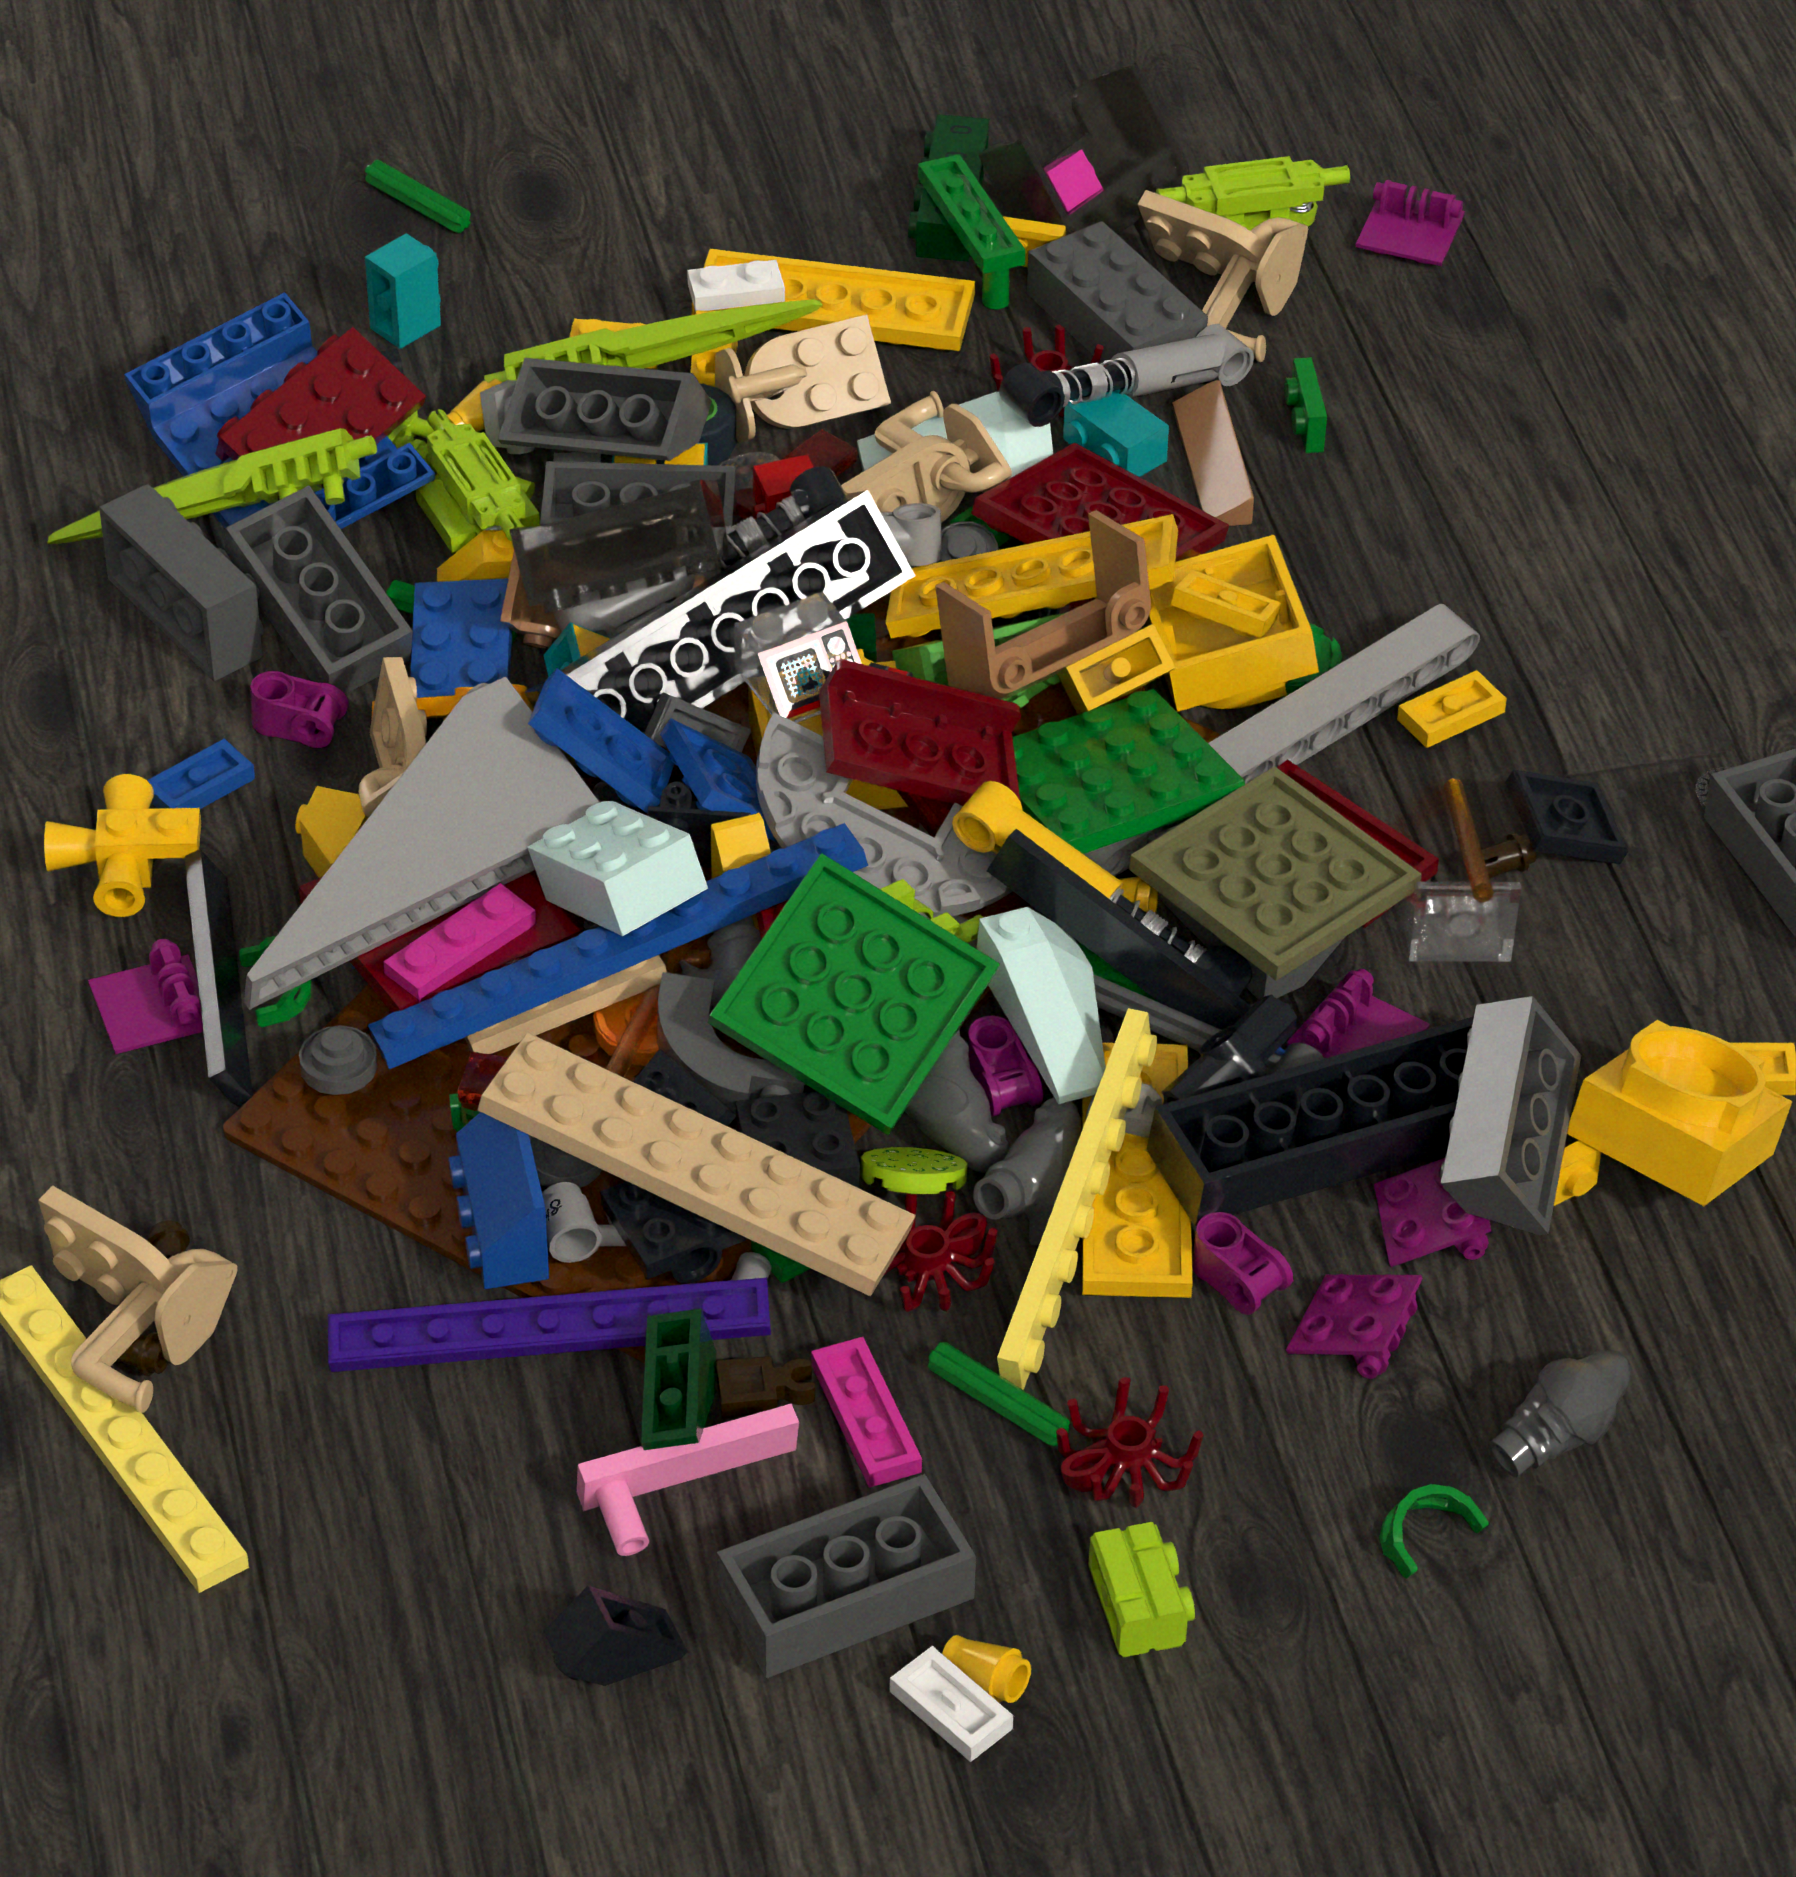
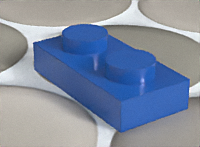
(202, 778)

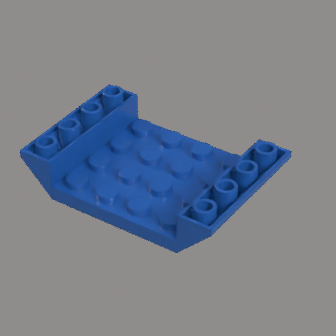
(221, 374)

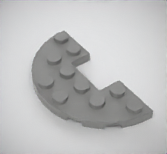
(804, 799)

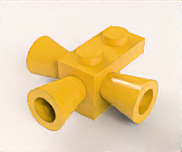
(124, 843)

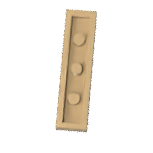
(569, 1006)

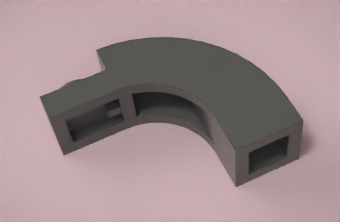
(691, 1041)

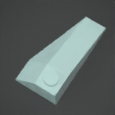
(1015, 438)
(1047, 998)

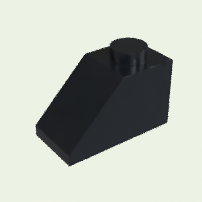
(612, 1638)

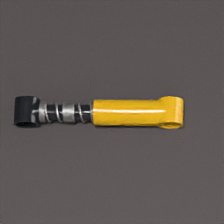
(996, 812)

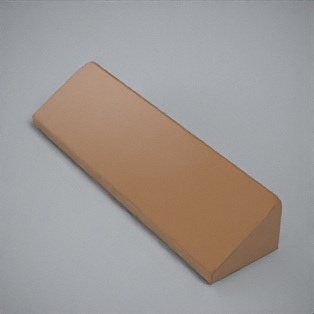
(1214, 455)

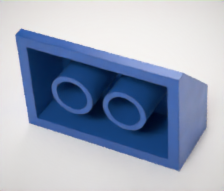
(500, 1203)

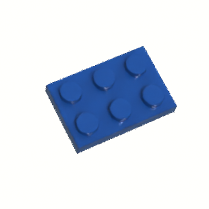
(459, 635)
(601, 741)
(713, 771)

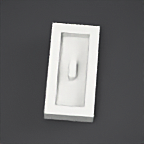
(736, 285)
(951, 1703)

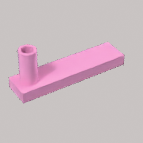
(617, 1478)

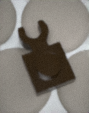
(755, 1386)

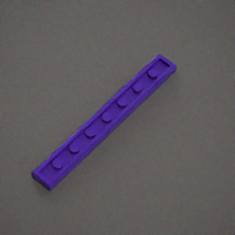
(538, 1324)

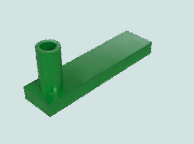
(975, 223)

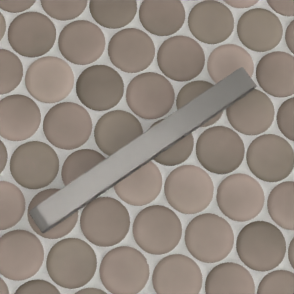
(1331, 706)

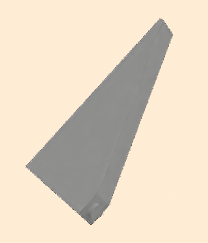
(434, 841)

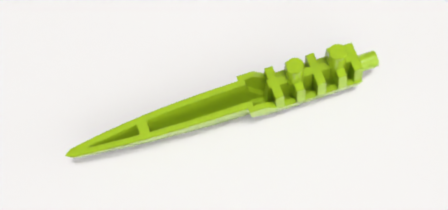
(661, 340)
(254, 478)

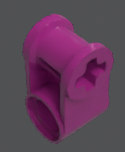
(292, 709)
(1002, 1065)
(1238, 1262)

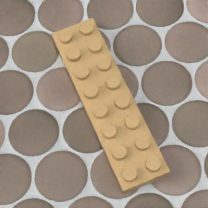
(697, 1163)

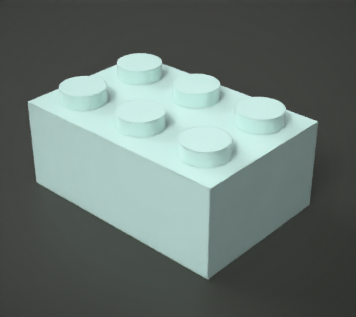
(617, 867)

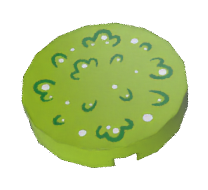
(913, 1169)

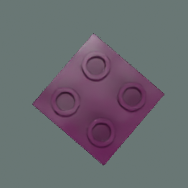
(1410, 226)
(150, 1000)
(1354, 1019)
(1425, 1218)
(1358, 1318)

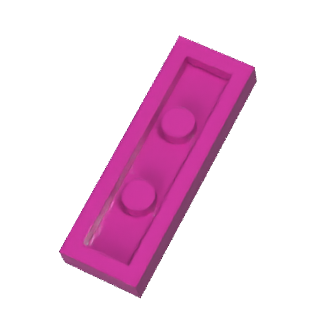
(460, 941)
(866, 1412)

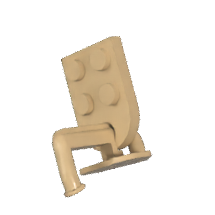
(1231, 250)
(817, 372)
(931, 466)
(395, 731)
(176, 1292)

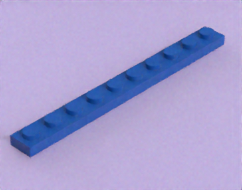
(601, 952)

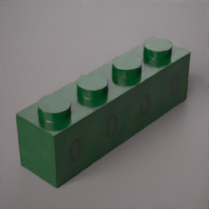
(928, 226)

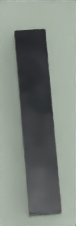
(1113, 933)
(218, 978)

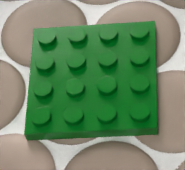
(1118, 772)
(854, 993)

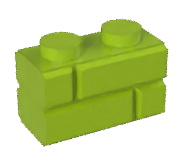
(1140, 1589)

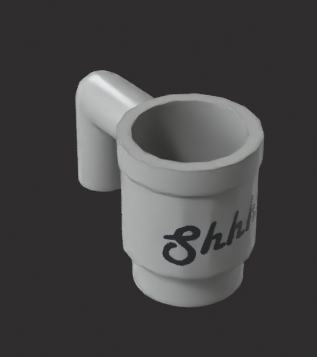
(572, 1226)

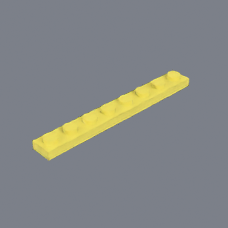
(1072, 1212)
(120, 1437)

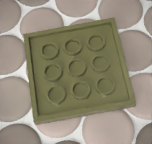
(1275, 872)

